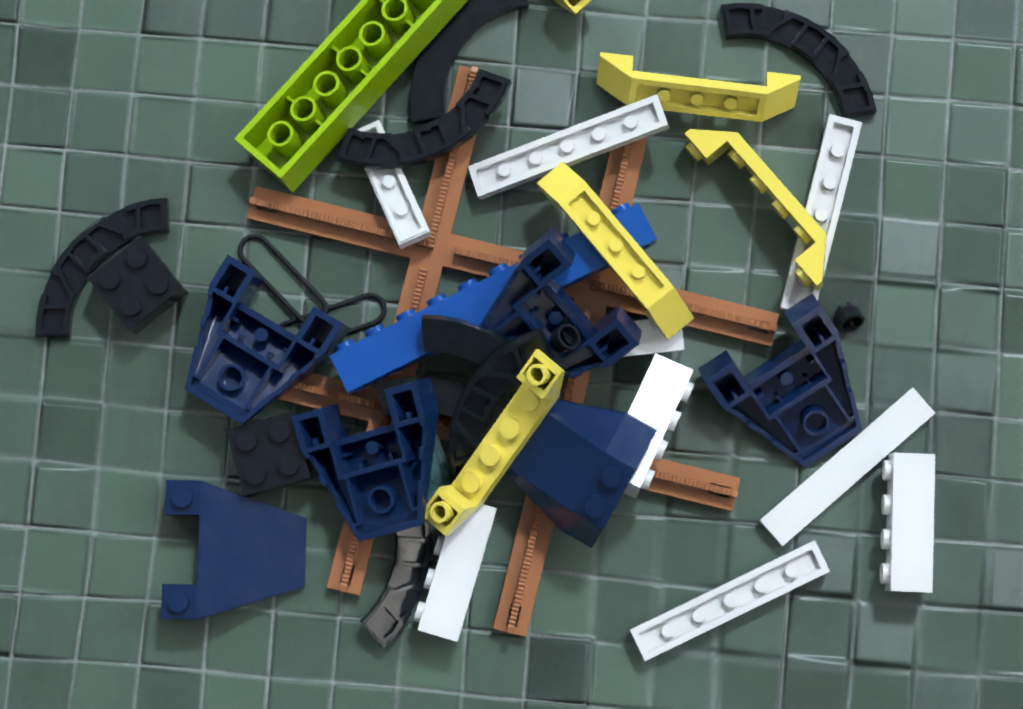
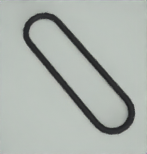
(290, 267)
(346, 302)

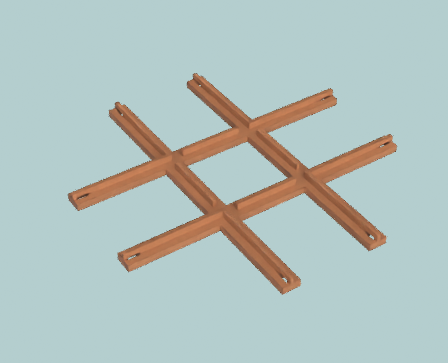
(477, 258)

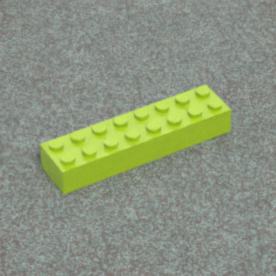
(340, 84)

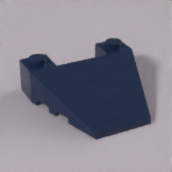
(536, 300)
(246, 358)
(799, 395)
(379, 473)
(243, 551)

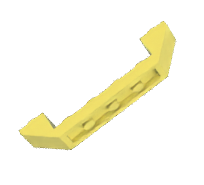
(698, 94)
(712, 144)
(617, 249)
(501, 445)

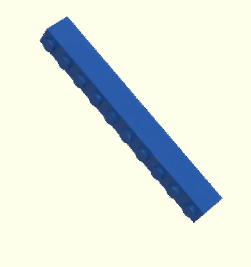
(401, 344)

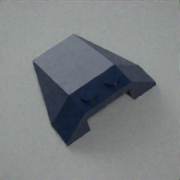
(581, 465)

